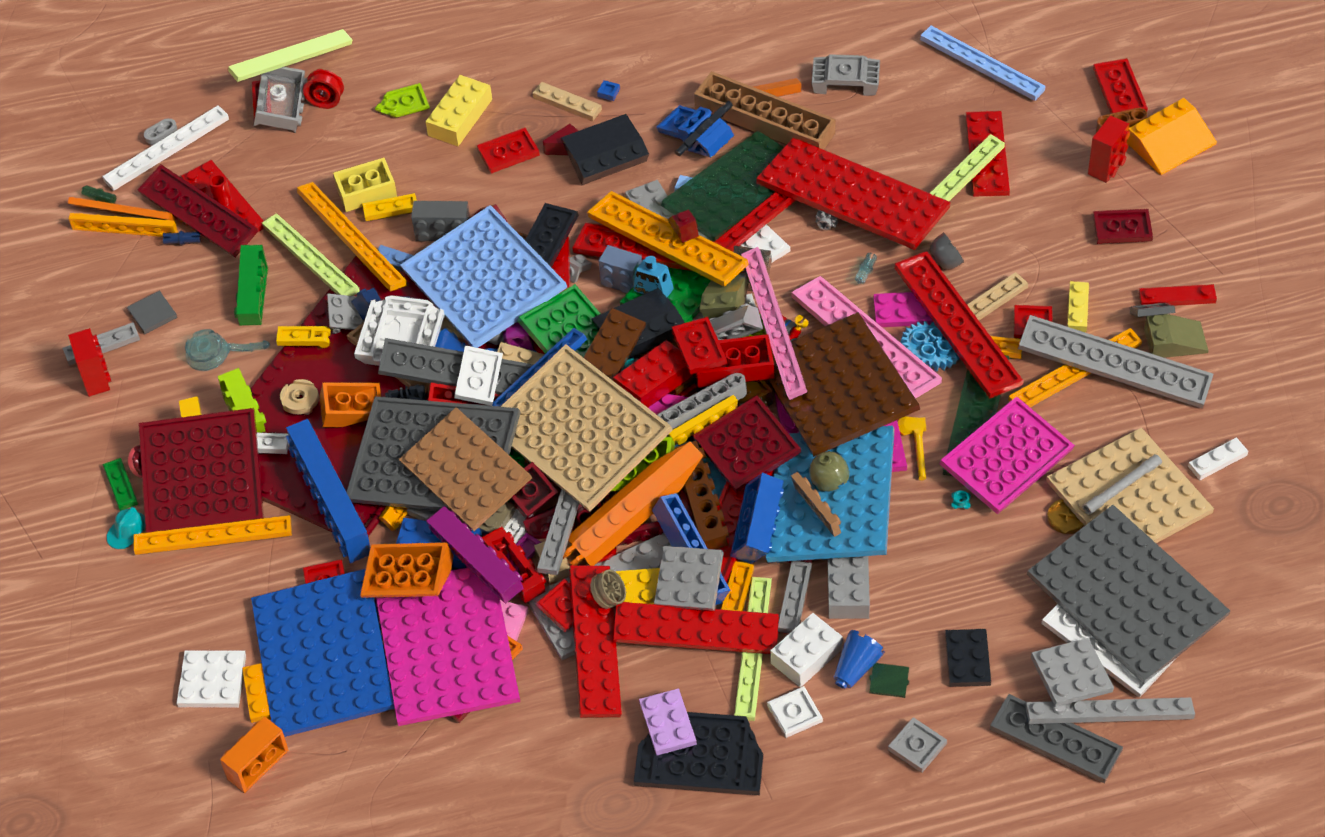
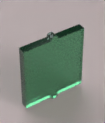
(889, 680)

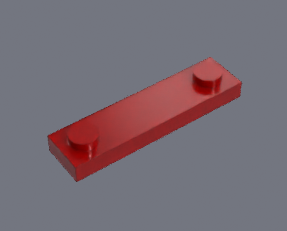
(1179, 295)

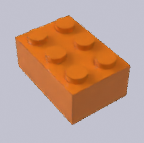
(254, 754)

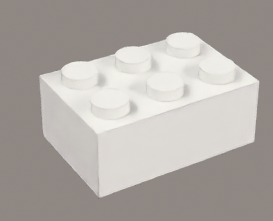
(806, 650)

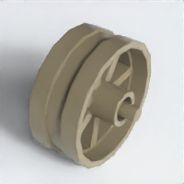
(608, 589)

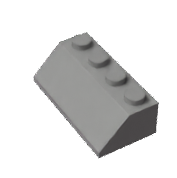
(737, 323)

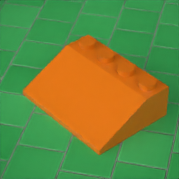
(406, 570)

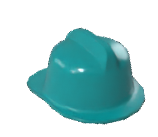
(126, 525)

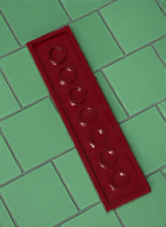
(198, 210)

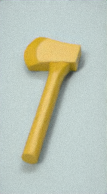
(915, 426)

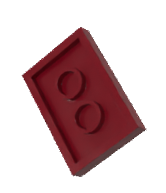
(1122, 226)

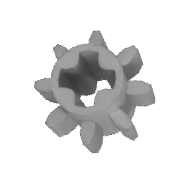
(825, 220)

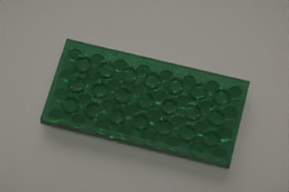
(727, 187)

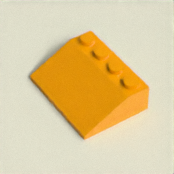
(1171, 136)

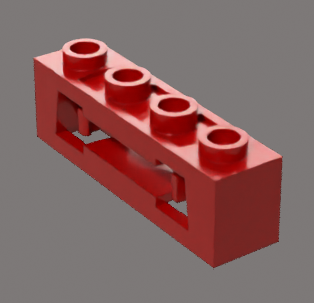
(531, 580)

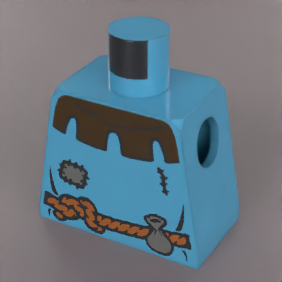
(651, 276)

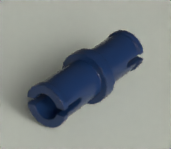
(181, 237)

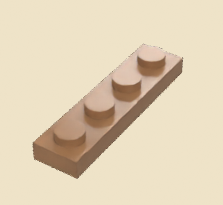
(820, 508)

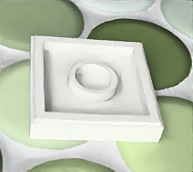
(794, 712)

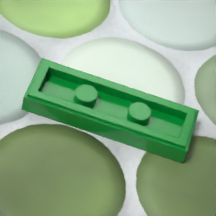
(120, 484)

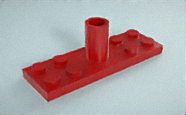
(216, 185)

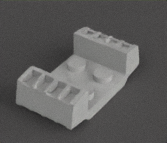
(845, 70)

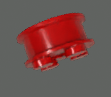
(323, 89)

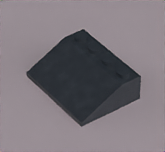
(605, 149)
(657, 313)

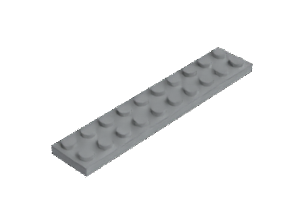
(1116, 361)

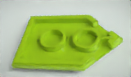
(403, 101)

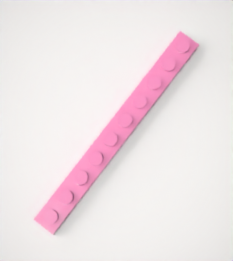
(774, 324)

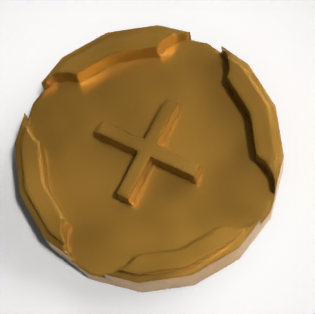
(1063, 519)

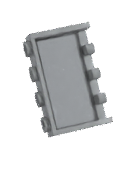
(281, 98)

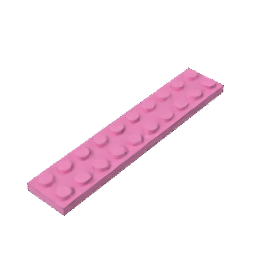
(831, 306)

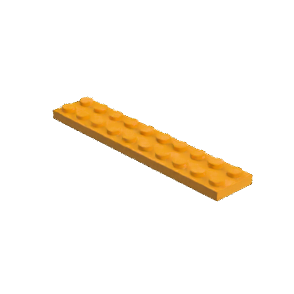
(658, 235)

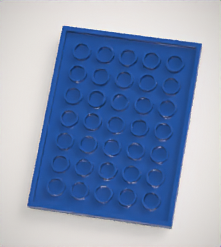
(322, 654)

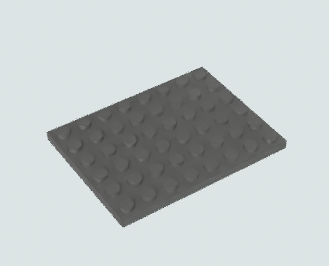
(394, 429)
(1128, 593)

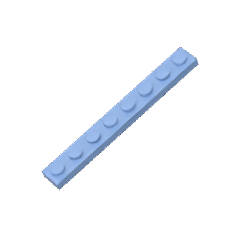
(983, 63)

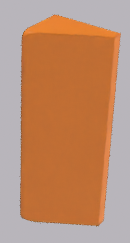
(782, 87)

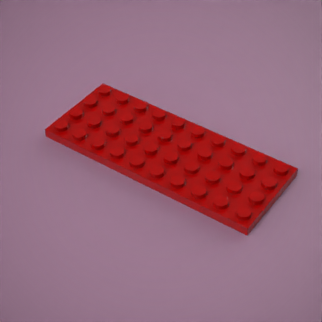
(853, 193)

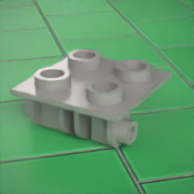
(342, 313)

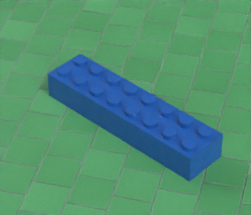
(328, 491)

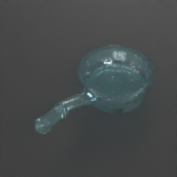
(209, 349)

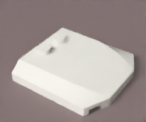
(399, 320)

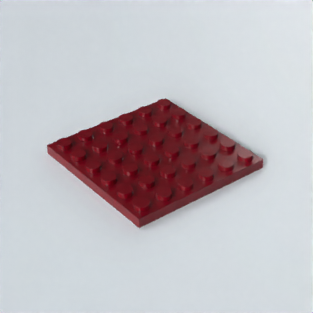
(200, 470)

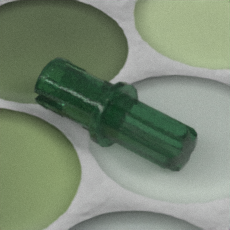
(98, 194)

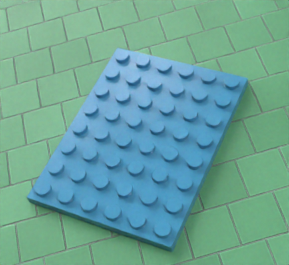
(859, 503)

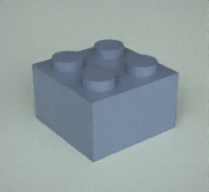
(618, 268)

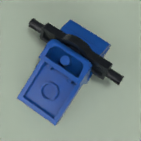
(698, 129)

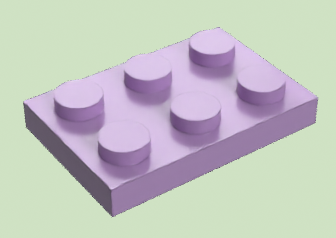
(667, 721)

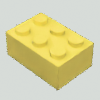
(364, 184)

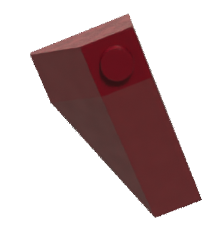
(539, 524)

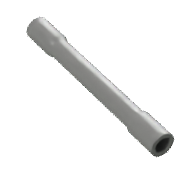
(1099, 500)

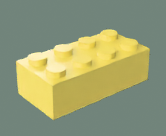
(459, 110)

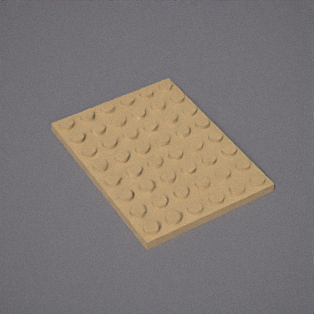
(582, 427)

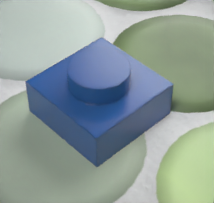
(608, 90)

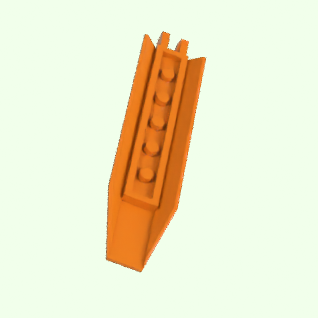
(632, 505)

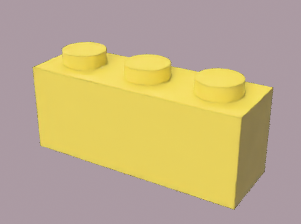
(1078, 305)

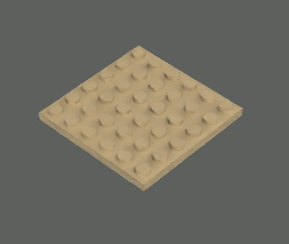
(1156, 502)

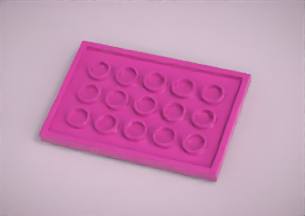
(1006, 455)

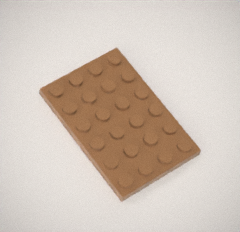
(465, 469)

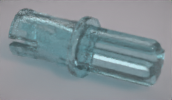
(865, 268)

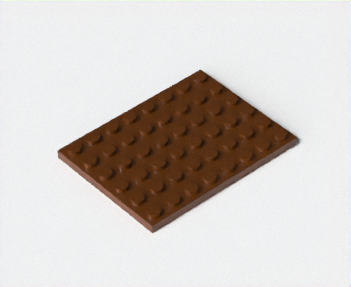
(847, 385)

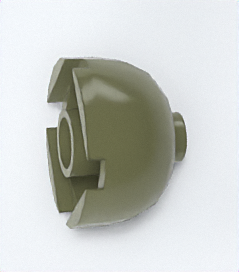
(828, 471)

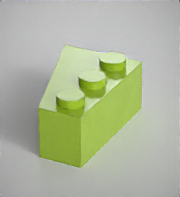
(239, 395)

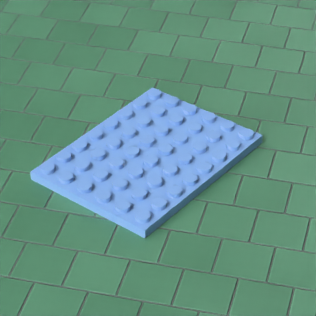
(483, 276)

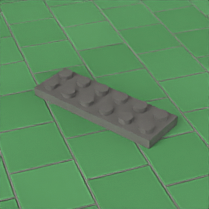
(1058, 741)

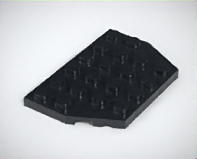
(722, 761)

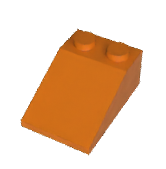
(347, 402)

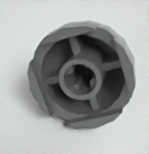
(945, 253)

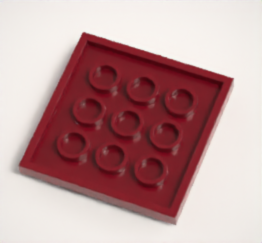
(746, 443)

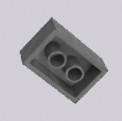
(437, 218)

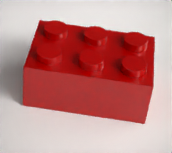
(1108, 149)
(90, 362)

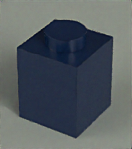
(363, 301)

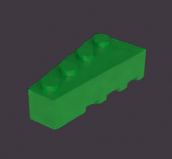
(251, 285)

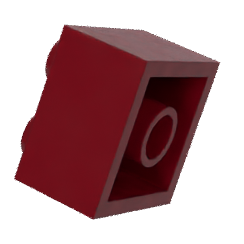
(533, 493)

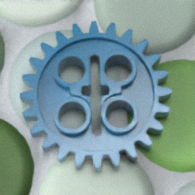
(929, 345)

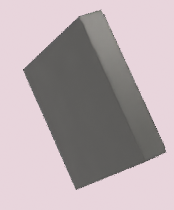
(1152, 309)
(152, 312)

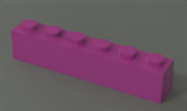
(475, 554)

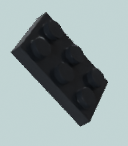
(968, 657)

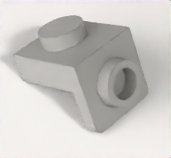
(577, 265)

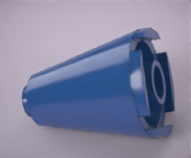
(856, 659)

